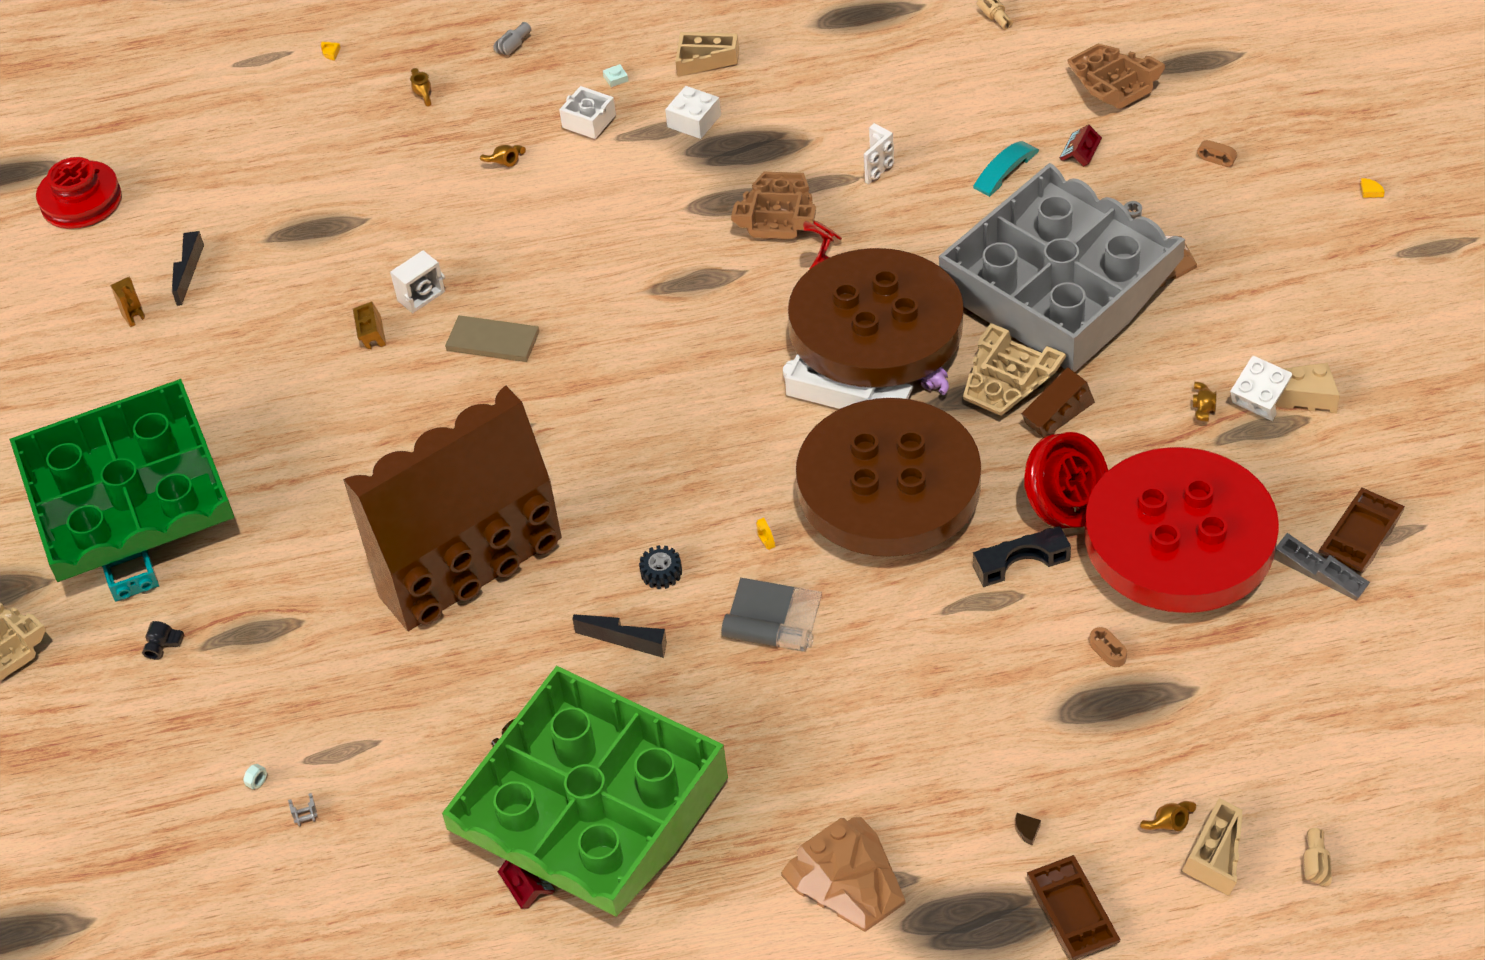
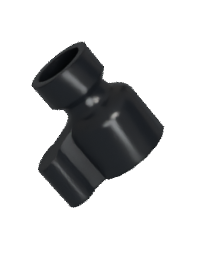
(160, 635)

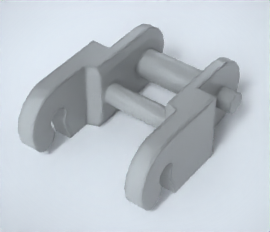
(295, 812)

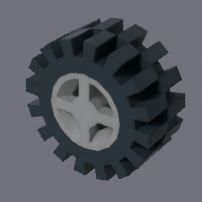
(667, 561)

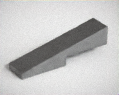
(1326, 571)

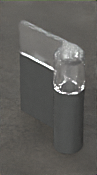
(772, 615)

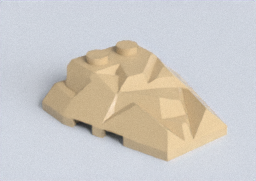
(1007, 370)
(17, 639)

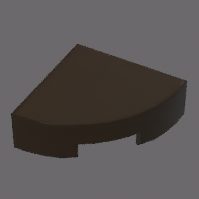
(1027, 827)

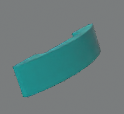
(1009, 158)

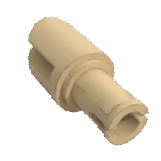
(995, 11)
(1317, 859)

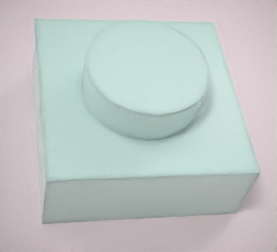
(615, 75)

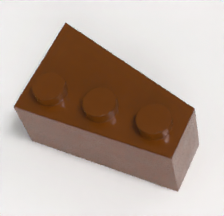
(1058, 403)

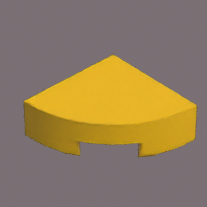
(330, 50)
(1371, 188)
(765, 534)

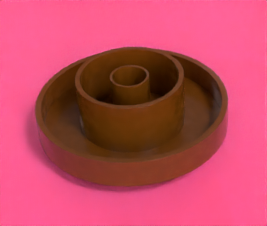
(875, 317)
(888, 477)

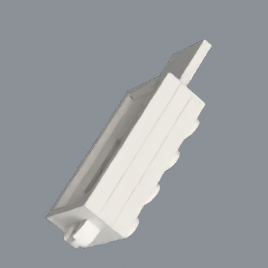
(809, 385)

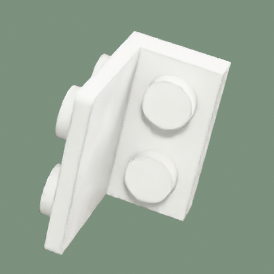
(880, 154)
(1260, 387)

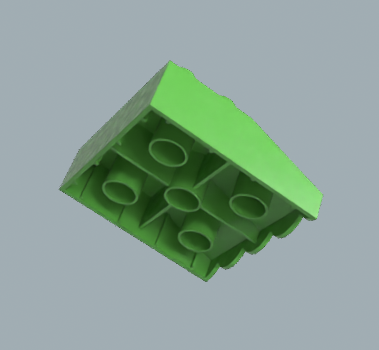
(589, 791)

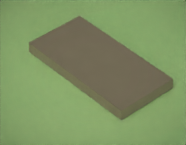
(492, 338)

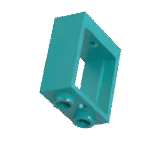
(132, 585)

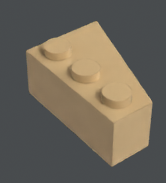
(705, 51)
(1311, 388)
(1216, 850)

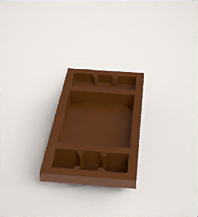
(1362, 529)
(1072, 908)

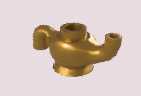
(421, 85)
(504, 155)
(1204, 401)
(1170, 816)

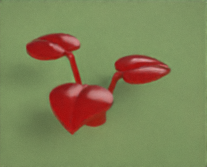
(827, 238)

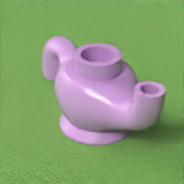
(936, 380)

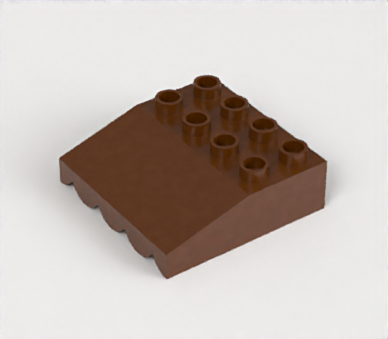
(455, 510)

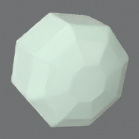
(255, 776)

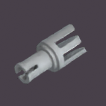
(512, 39)

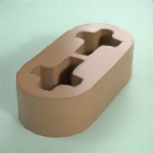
(1217, 153)
(1105, 649)

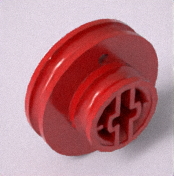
(78, 193)
(1062, 476)

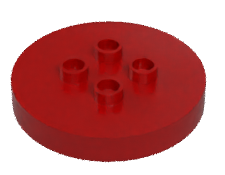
(1181, 529)

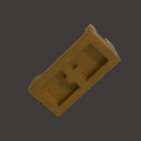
(127, 300)
(369, 325)

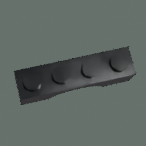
(1045, 546)

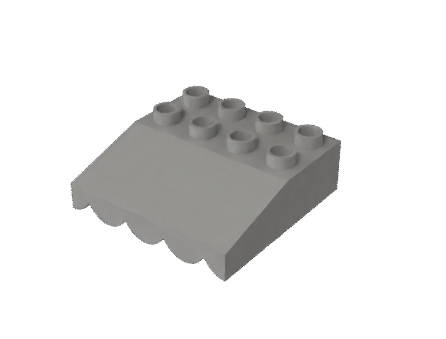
(1061, 266)

